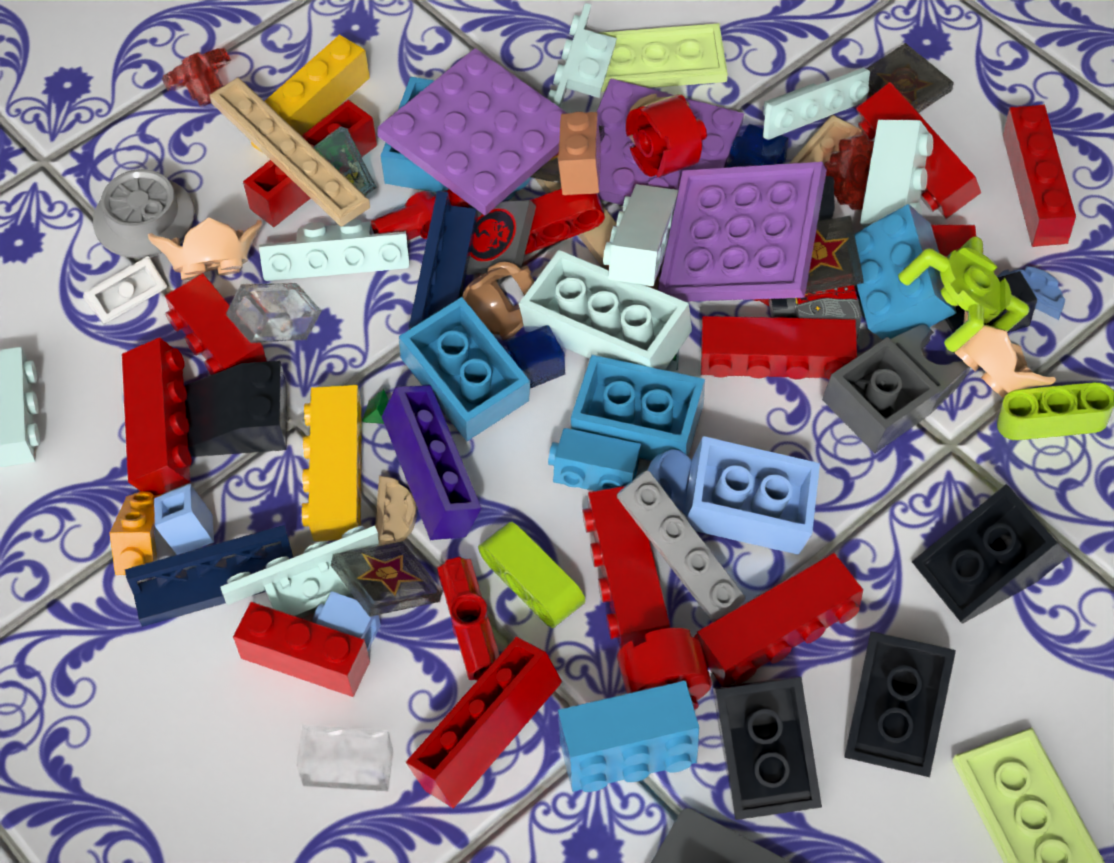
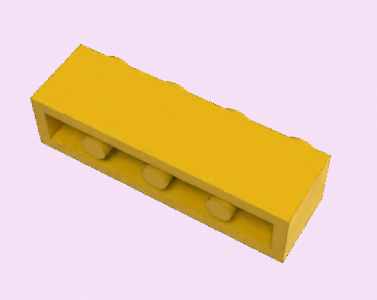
(320, 85)
(334, 462)

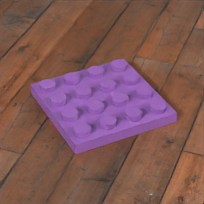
(476, 131)
(617, 167)
(743, 232)

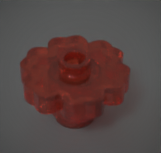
(198, 75)
(850, 170)

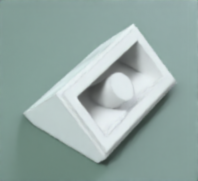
(125, 290)

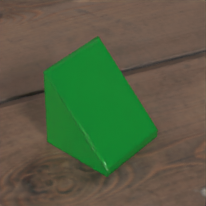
(375, 408)

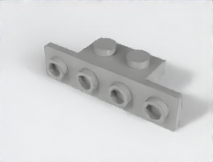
(681, 546)

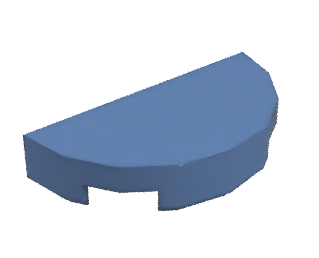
(1046, 289)

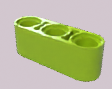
(1072, 401)
(531, 574)

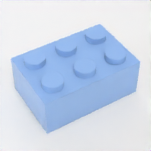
(752, 495)

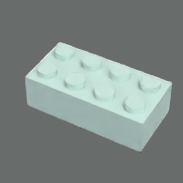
(605, 315)

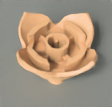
(208, 248)
(1001, 360)

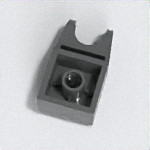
(891, 388)

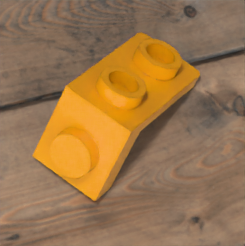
(133, 532)

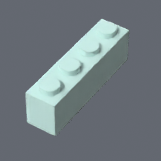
(640, 235)

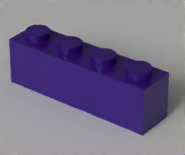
(431, 462)

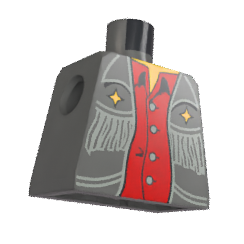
(825, 304)

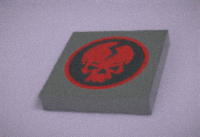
(501, 235)

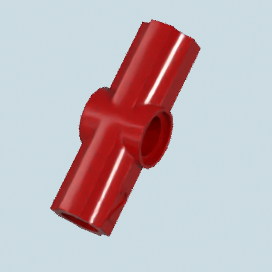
(415, 216)
(465, 599)

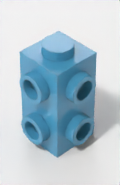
(593, 460)

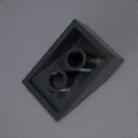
(238, 410)
(989, 556)
(900, 704)
(767, 747)

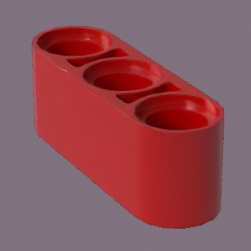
(563, 217)

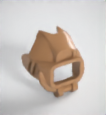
(490, 302)

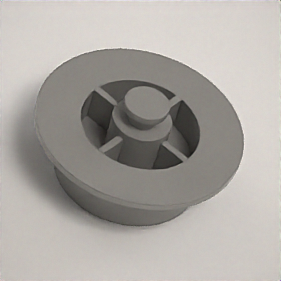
(141, 205)

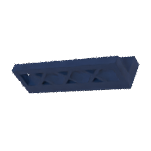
(444, 258)
(198, 588)

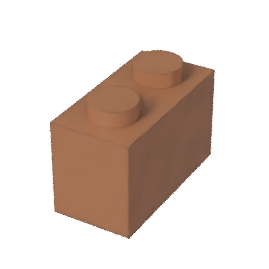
(579, 153)

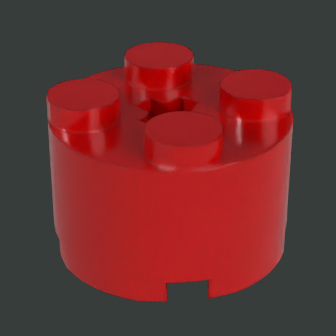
(665, 136)
(665, 659)

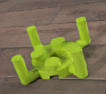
(971, 285)

